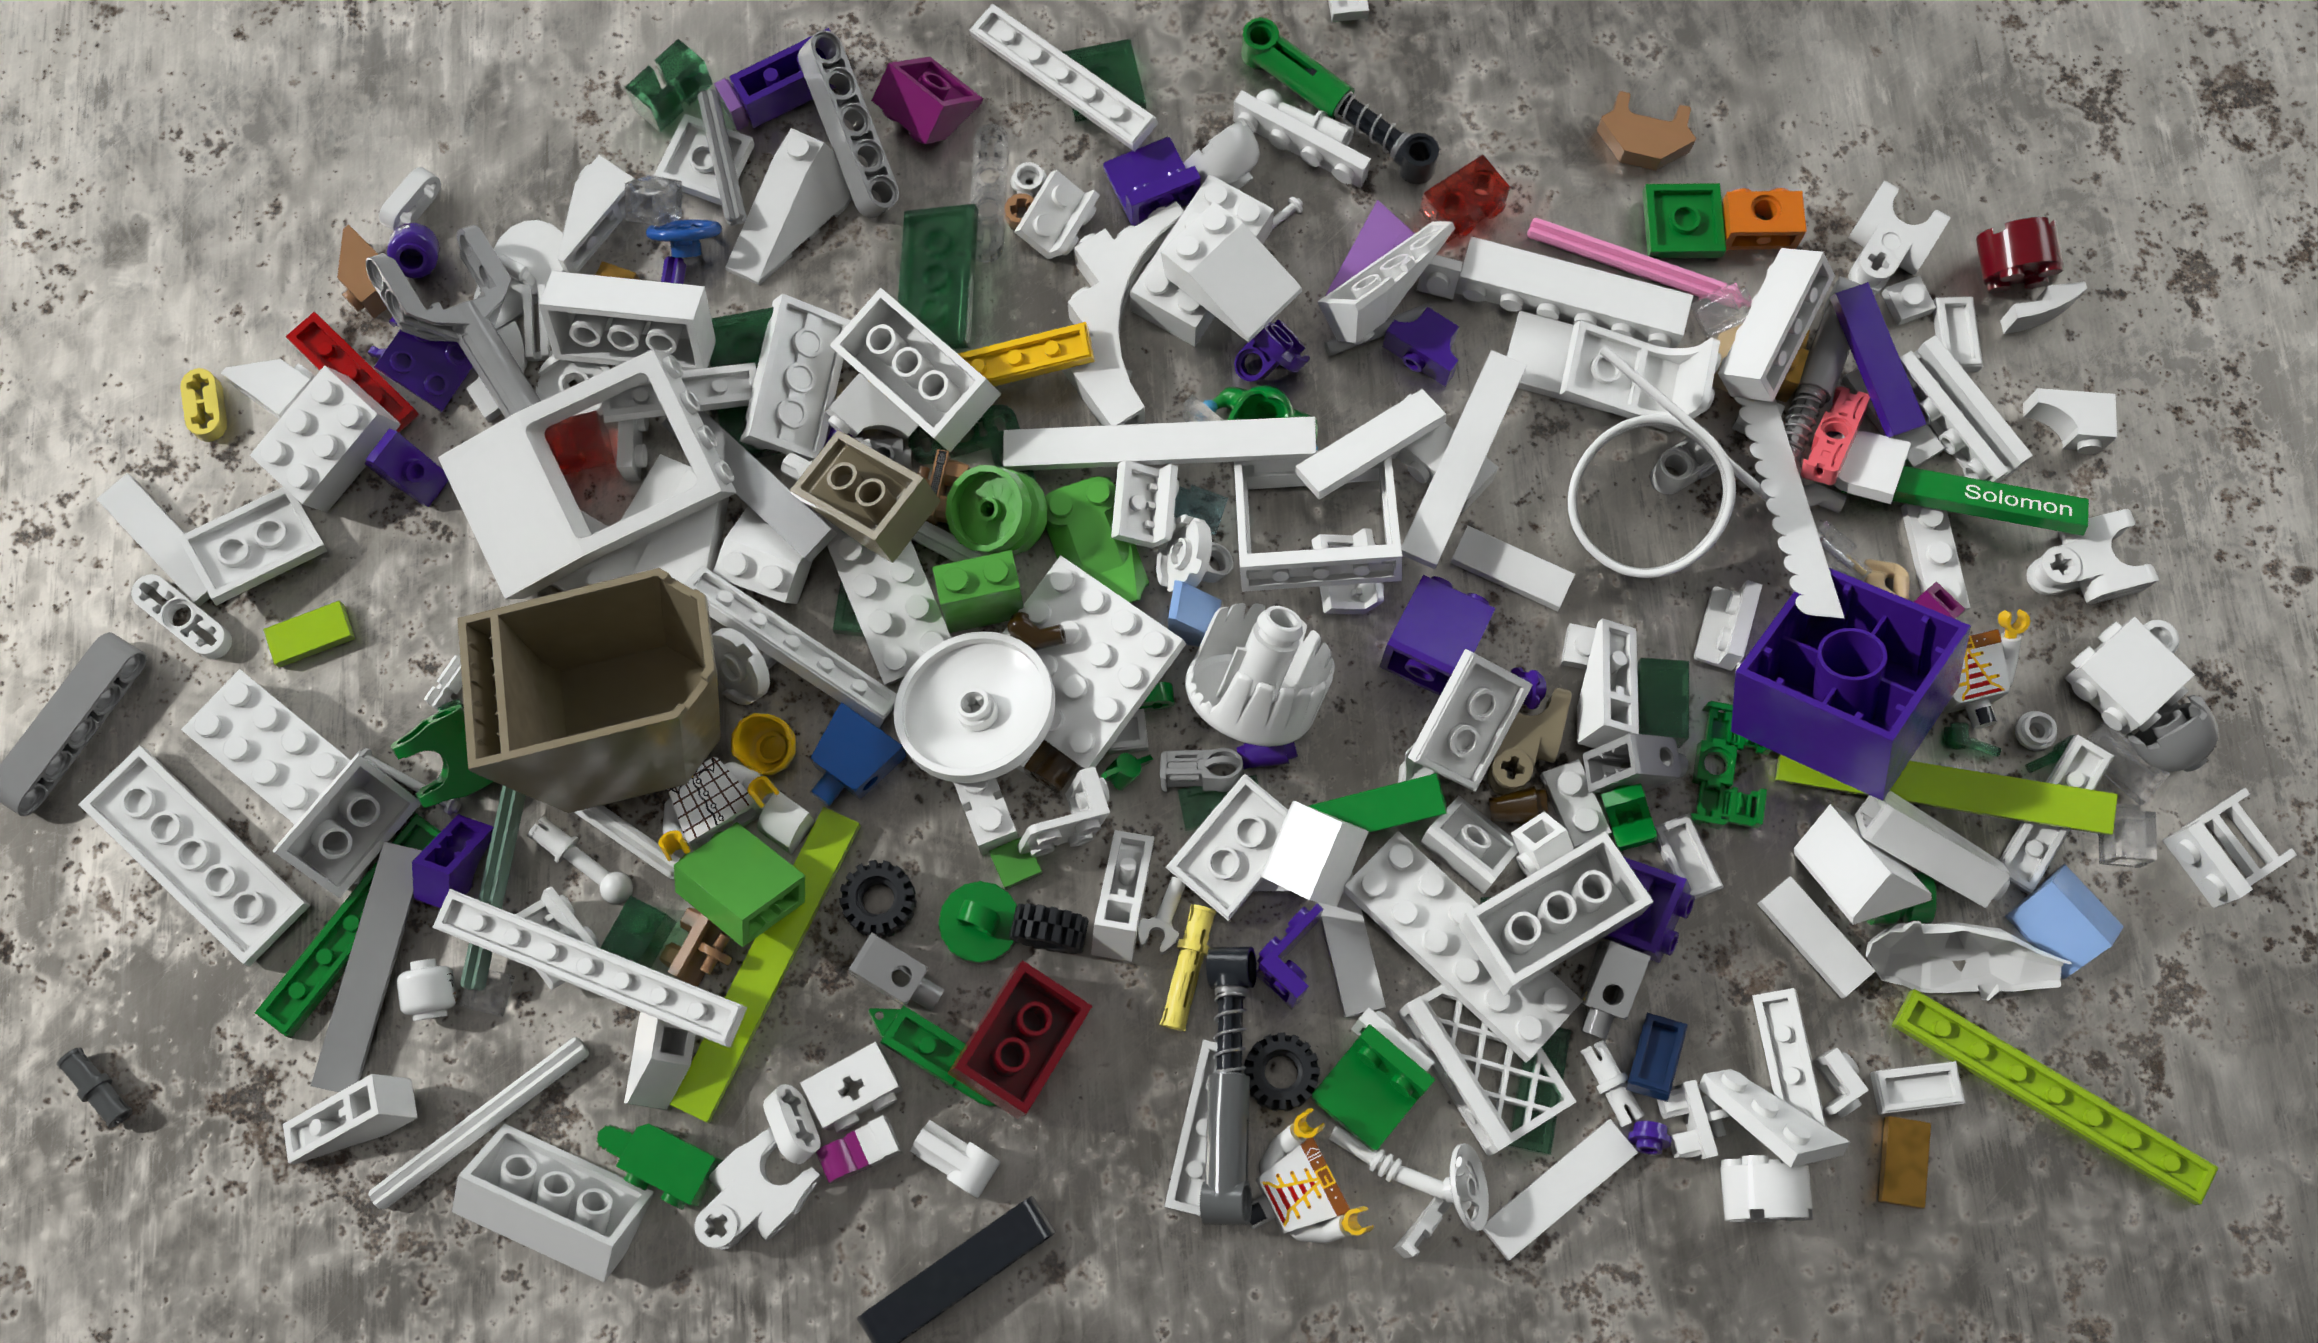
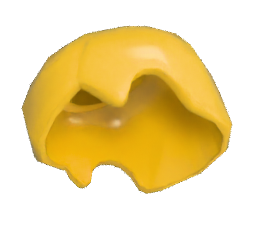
(763, 743)

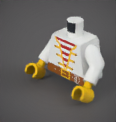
(1988, 669)
(1302, 1190)

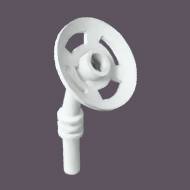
(1461, 1187)

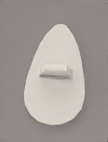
(529, 256)

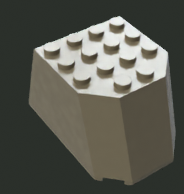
(592, 691)

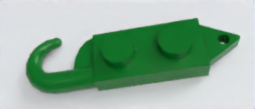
(922, 1045)

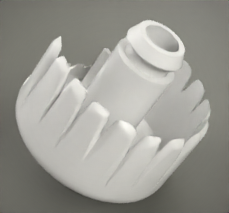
(1259, 675)

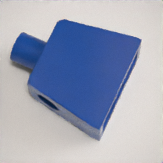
(853, 756)

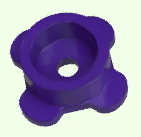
(1538, 688)

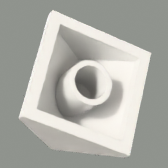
(1470, 844)
(1314, 854)

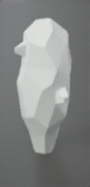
(1995, 960)

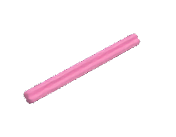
(1622, 258)

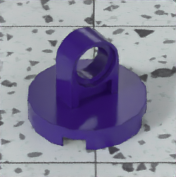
(1275, 346)

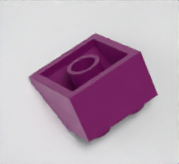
(925, 98)

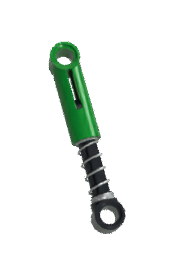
(1335, 98)

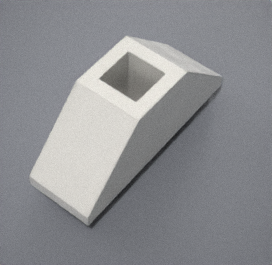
(658, 1062)

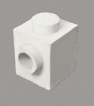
(1540, 843)

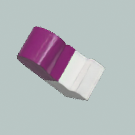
(859, 1150)

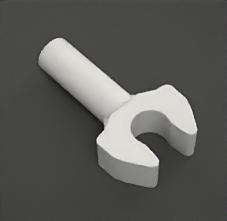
(1164, 917)

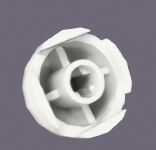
(1228, 156)

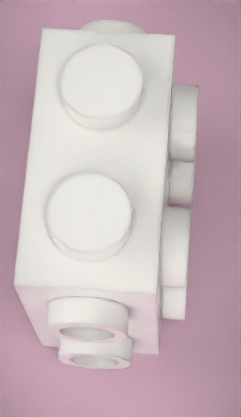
(2129, 677)

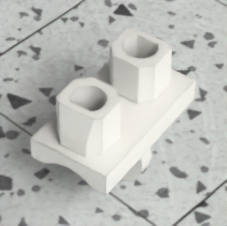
(1698, 1139)

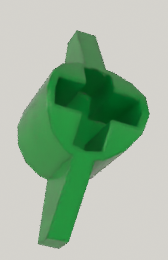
(1125, 770)

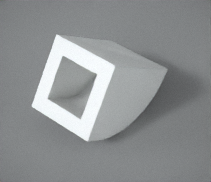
(784, 822)

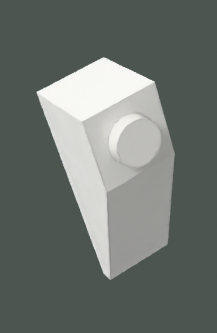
(593, 212)
(1610, 687)
(1122, 896)
(351, 1117)

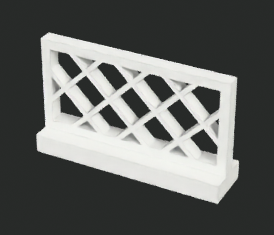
(1463, 1083)

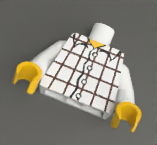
(712, 803)

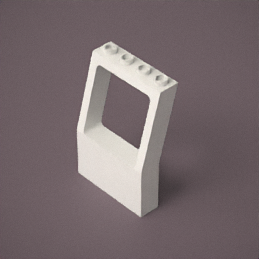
(523, 503)

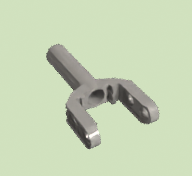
(466, 323)

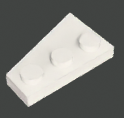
(1772, 1121)

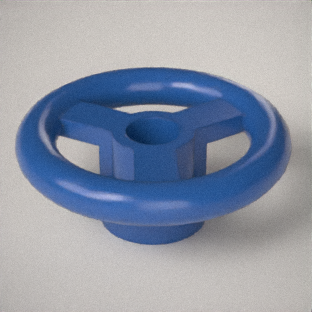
(684, 235)

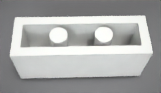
(1426, 453)

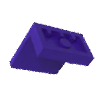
(1151, 179)
(1287, 978)

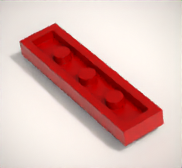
(325, 347)

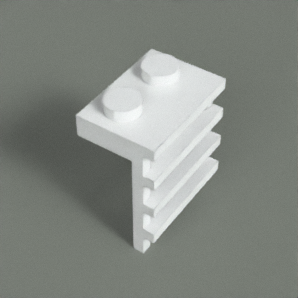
(2210, 865)

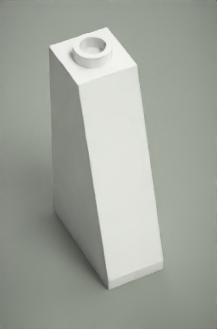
(687, 542)
(1932, 848)

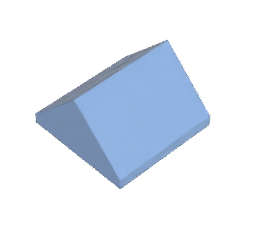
(2066, 920)

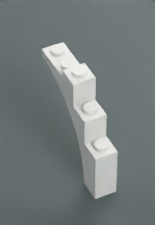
(1112, 270)

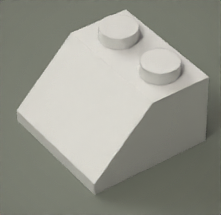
(761, 560)

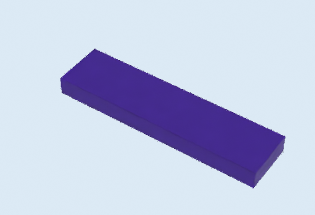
(1877, 360)

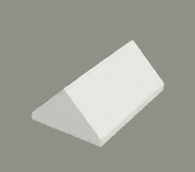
(347, 826)
(1855, 872)

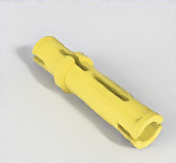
(1186, 974)

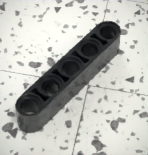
(957, 1274)

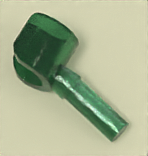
(1958, 738)
(2051, 757)

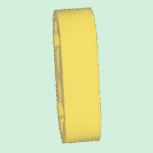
(212, 403)

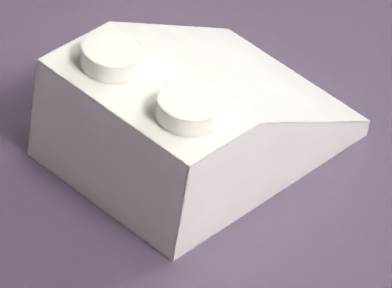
(1229, 272)

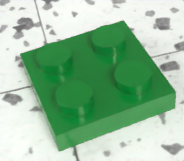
(1684, 220)

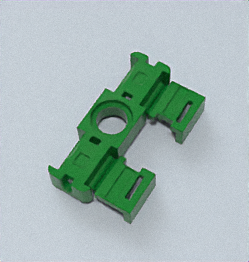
(1723, 801)

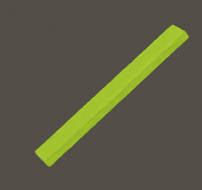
(1981, 794)
(766, 967)
(2055, 1097)

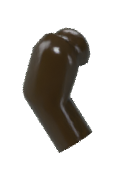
(1025, 630)

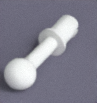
(1320, 122)
(614, 886)

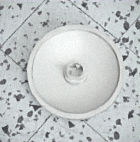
(974, 707)

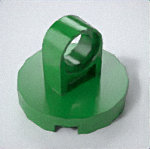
(978, 922)

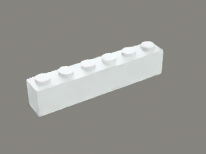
(1572, 293)

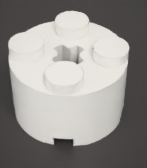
(1765, 1190)

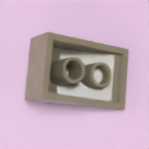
(866, 495)

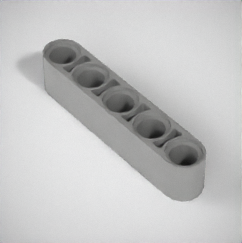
(851, 107)
(68, 722)

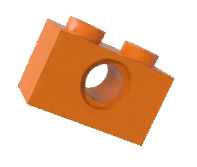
(1780, 207)

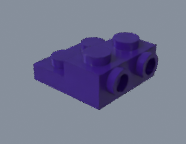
(1654, 929)

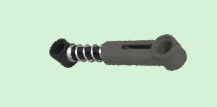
(1226, 1189)

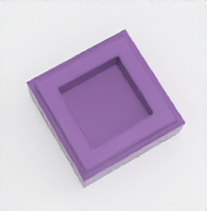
(731, 104)

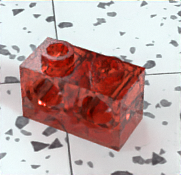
(1458, 194)

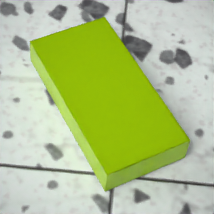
(309, 634)

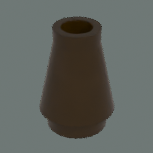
(1518, 806)

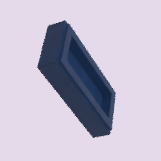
(1657, 1057)

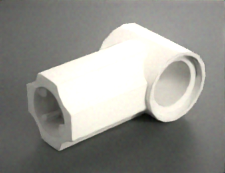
(962, 1162)

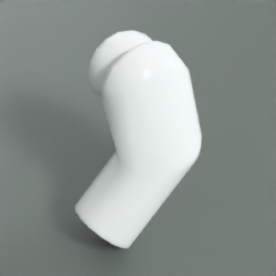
(1824, 497)

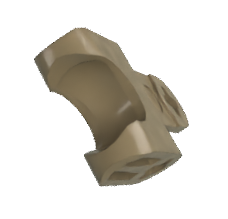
(1529, 740)

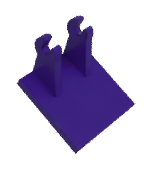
(423, 366)

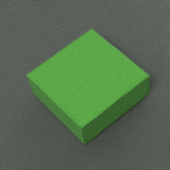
(1013, 866)

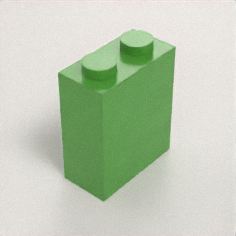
(978, 591)
(739, 883)

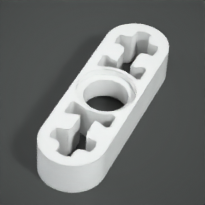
(176, 601)

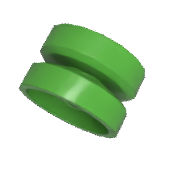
(996, 510)

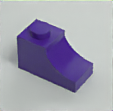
(450, 860)

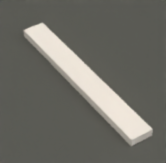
(1159, 443)
(590, 968)

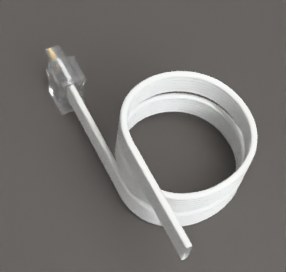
(1835, 545)

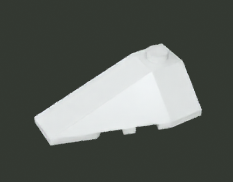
(793, 202)
(1376, 291)

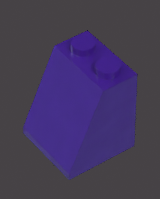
(1435, 633)

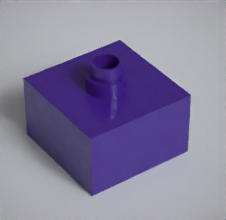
(1853, 689)

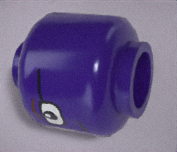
(414, 249)

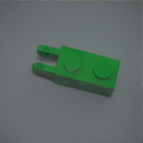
(662, 1161)

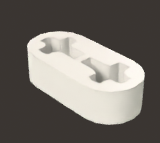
(410, 199)
(791, 1124)

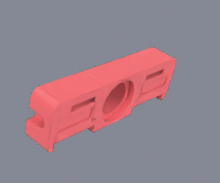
(1830, 453)

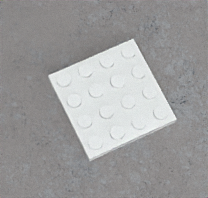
(1104, 667)

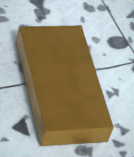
(1904, 1162)

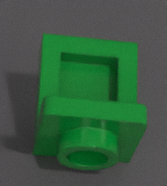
(1629, 816)

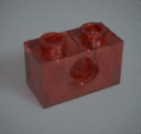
(580, 443)

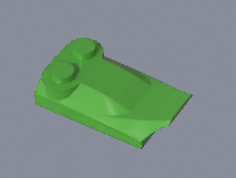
(1082, 531)

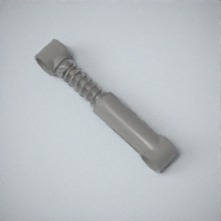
(1819, 377)

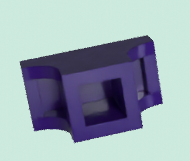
(1425, 345)
(406, 468)

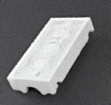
(795, 380)

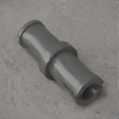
(94, 1087)

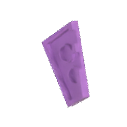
(1377, 237)

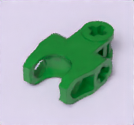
(446, 736)

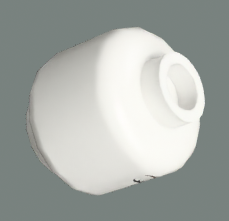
(426, 990)

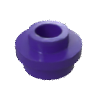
(1650, 1137)

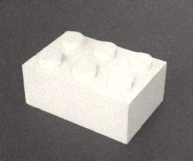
(323, 439)

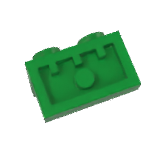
(1372, 1088)

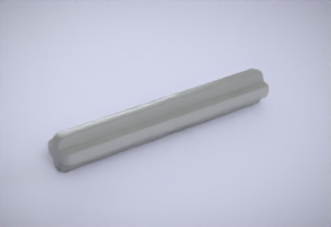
(722, 157)

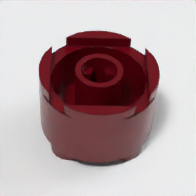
(2020, 254)

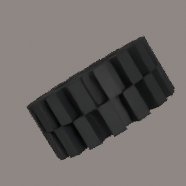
(864, 878)
(1049, 928)
(1300, 1054)

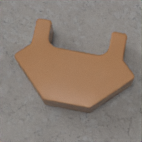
(1644, 139)

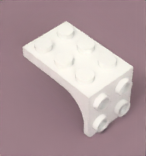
(1678, 373)

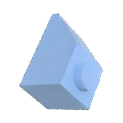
(1191, 612)

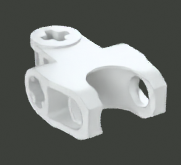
(750, 1197)

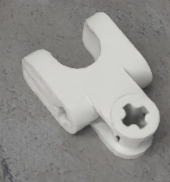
(1891, 242)
(2090, 563)

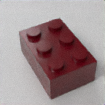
(1020, 1040)

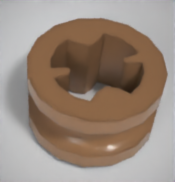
(1012, 205)

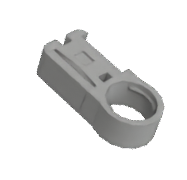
(1193, 769)

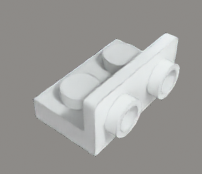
(1056, 216)
(1727, 625)

